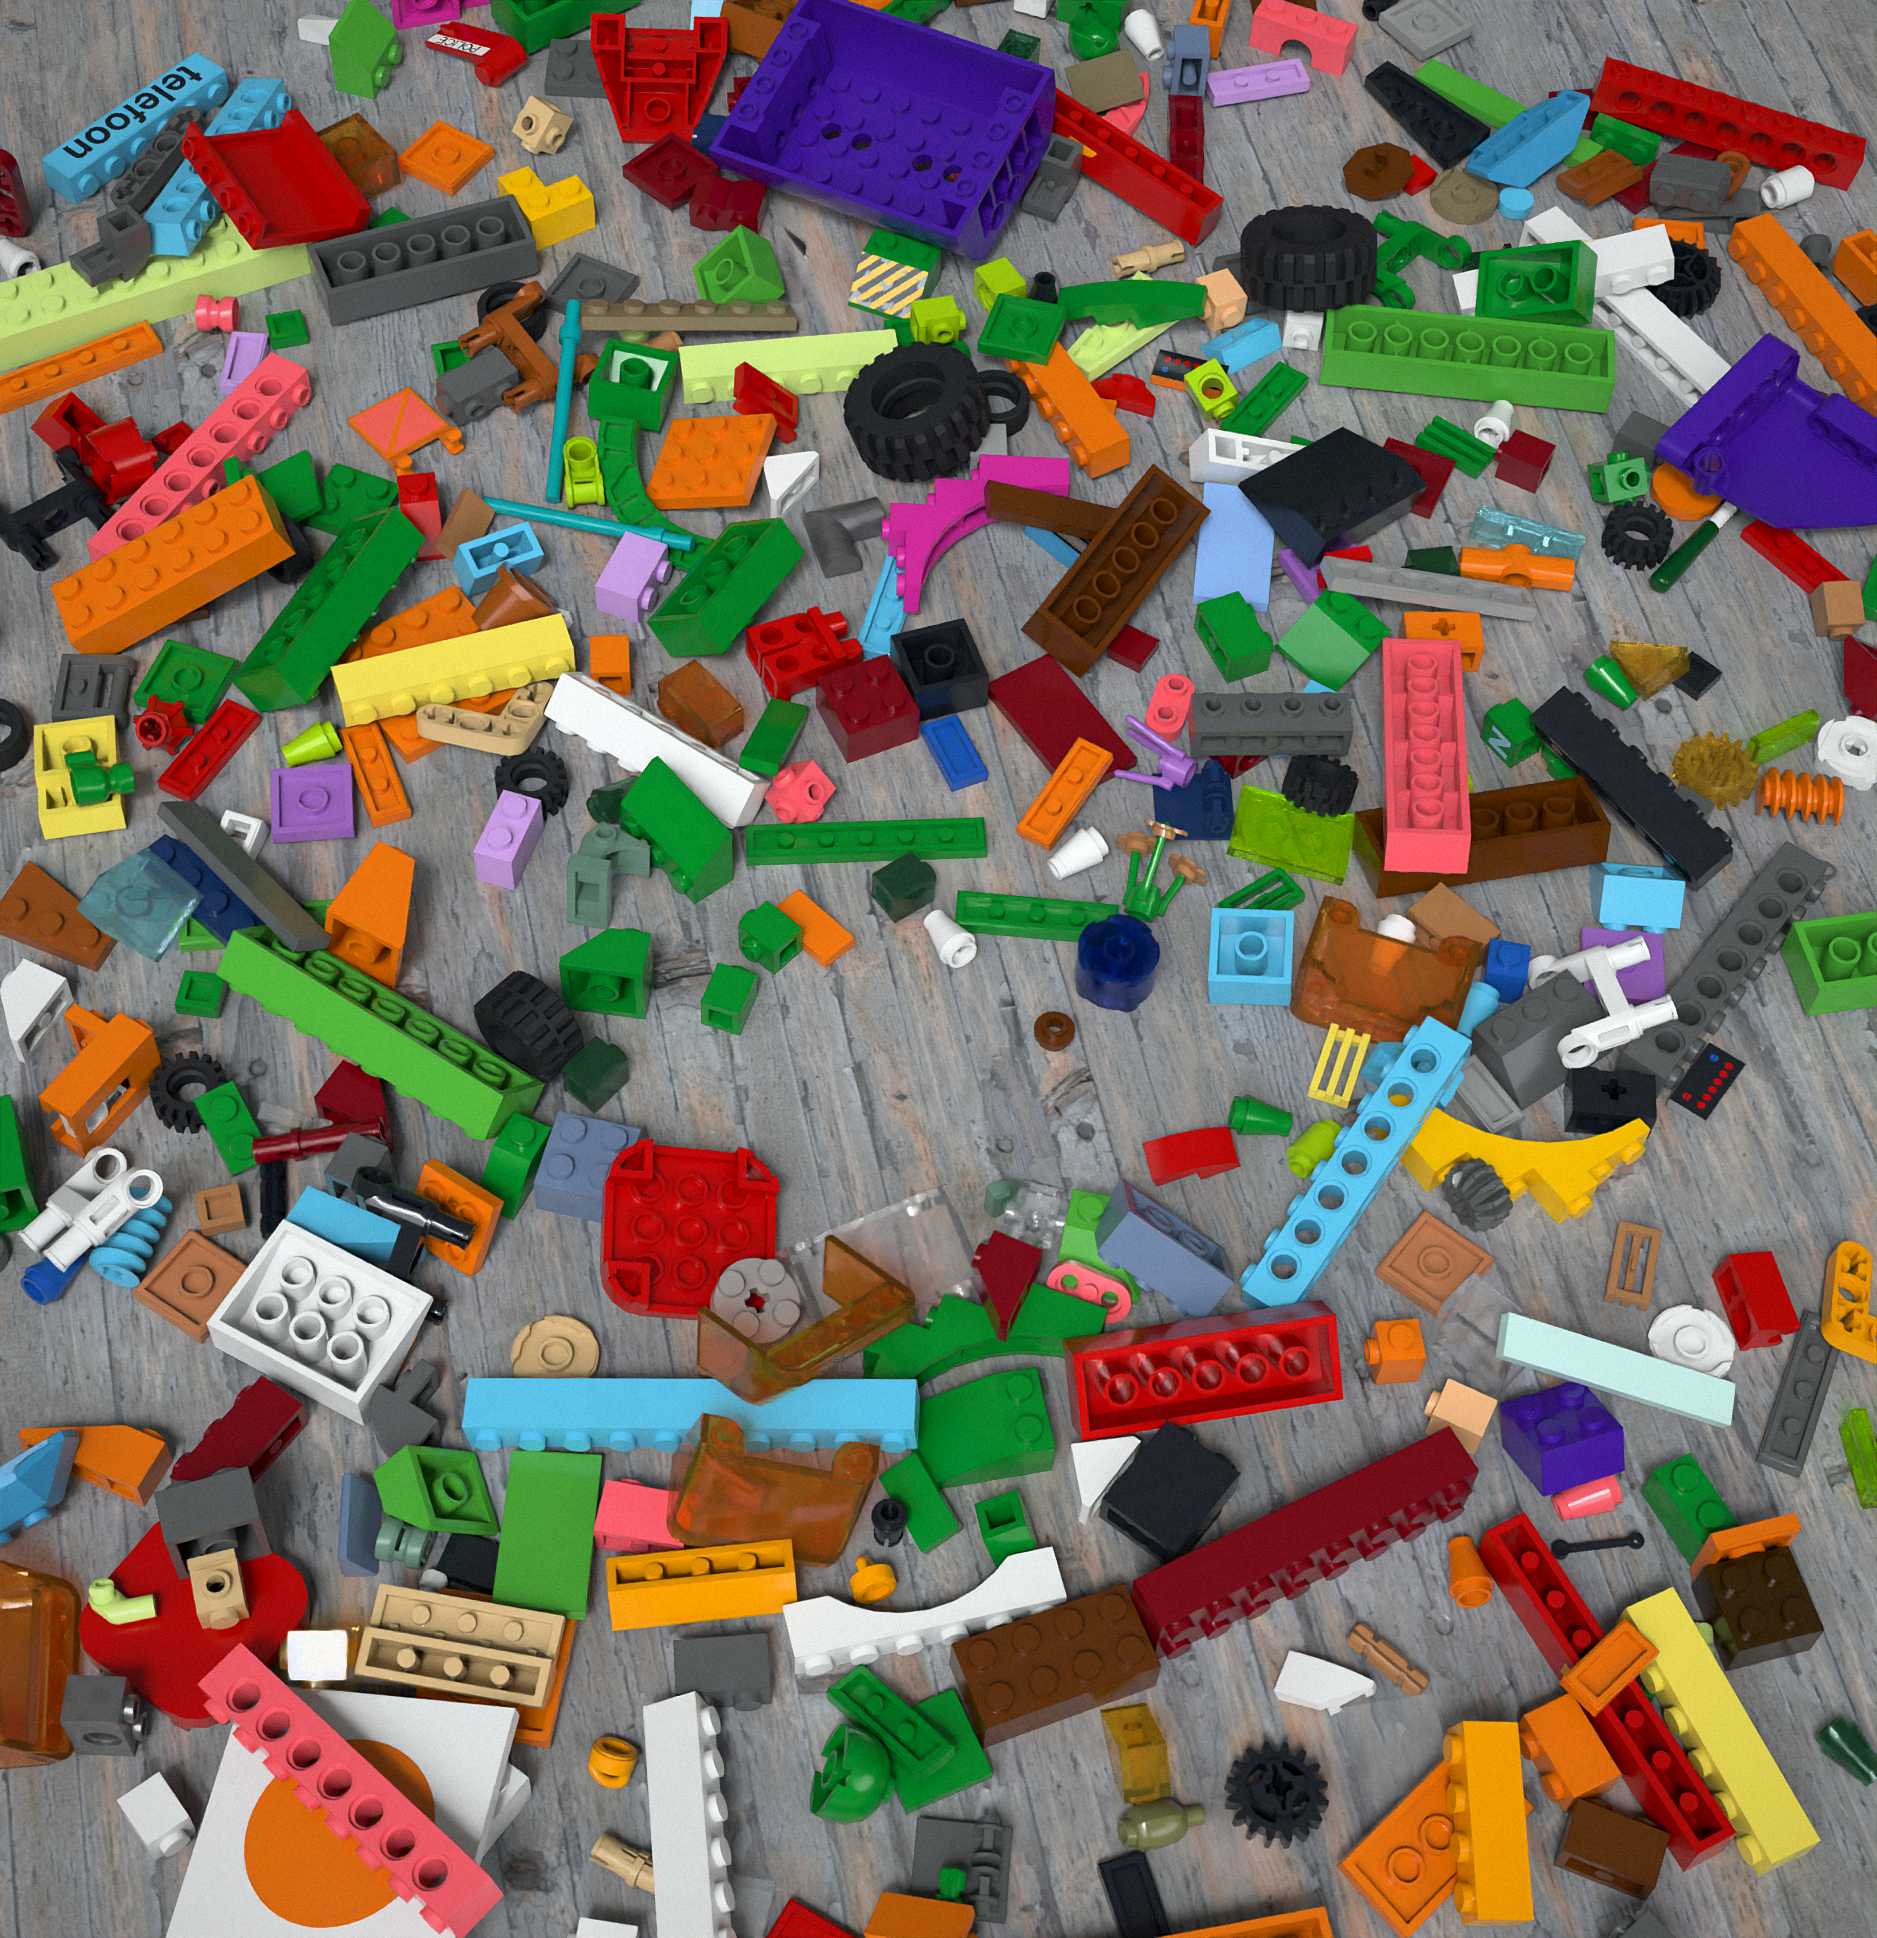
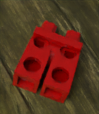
(799, 649)

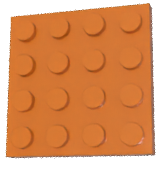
(430, 621)

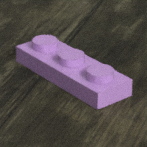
(1257, 82)

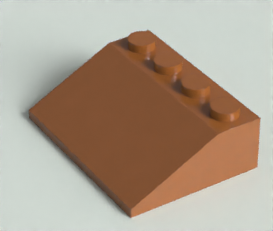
(755, 24)

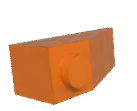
(114, 1458)

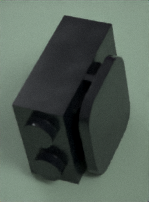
(1170, 1494)

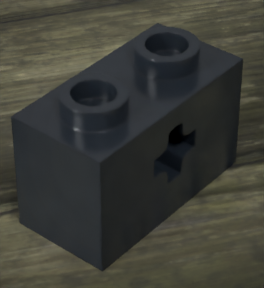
(1607, 1100)

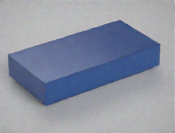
(954, 753)

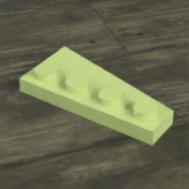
(1111, 343)

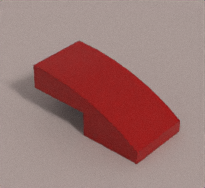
(1191, 1152)

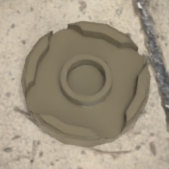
(1463, 197)

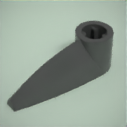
(1739, 207)

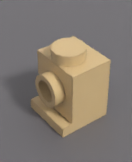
(212, 1573)

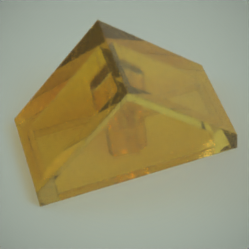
(1650, 665)

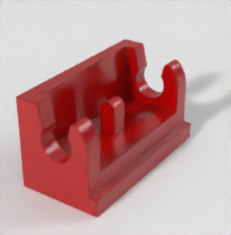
(1755, 1300)

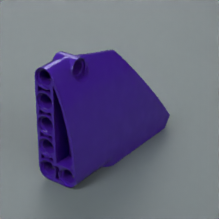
(1778, 445)

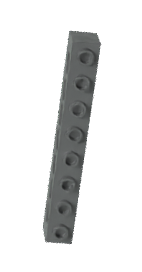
(1738, 946)

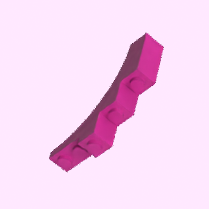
(957, 507)

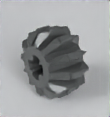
(1477, 1195)

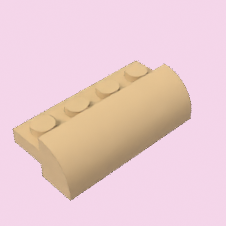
(461, 1646)

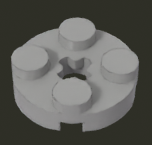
(768, 1281)

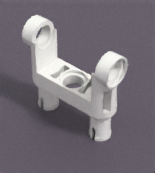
(1623, 1019)
(89, 1207)

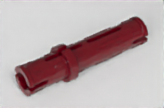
(301, 1143)

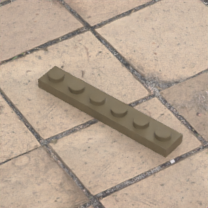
(677, 316)

